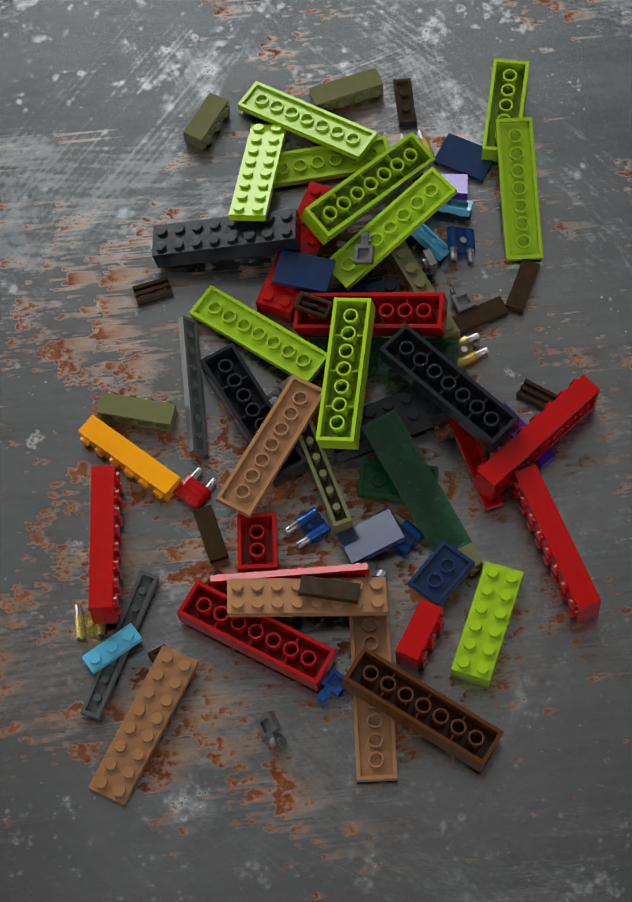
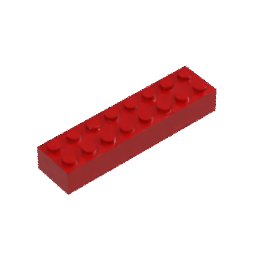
(280, 300)
(420, 310)
(536, 437)
(556, 544)
(104, 545)
(258, 637)

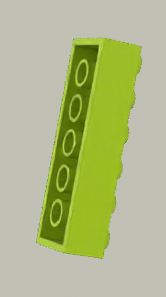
(505, 99)
(487, 624)

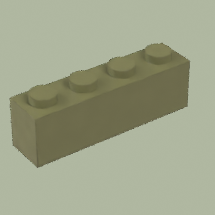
(347, 90)
(137, 411)

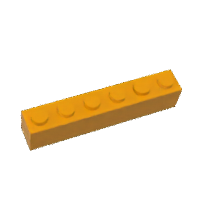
(129, 458)

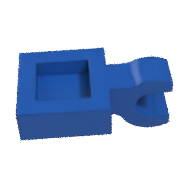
(331, 685)

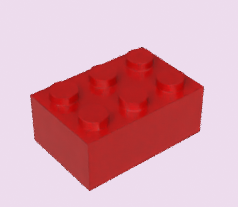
(257, 542)
(420, 636)

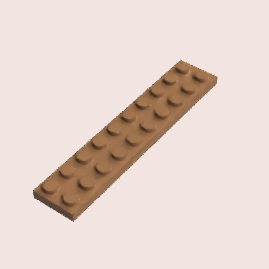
(372, 728)

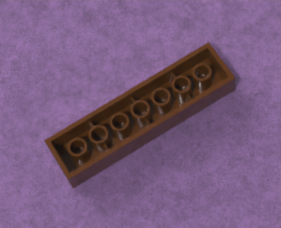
(421, 709)

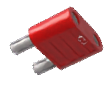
(192, 491)

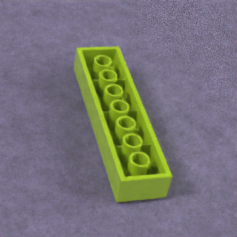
(367, 188)
(345, 373)

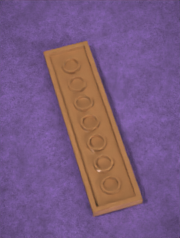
(270, 446)
(280, 598)
(143, 725)

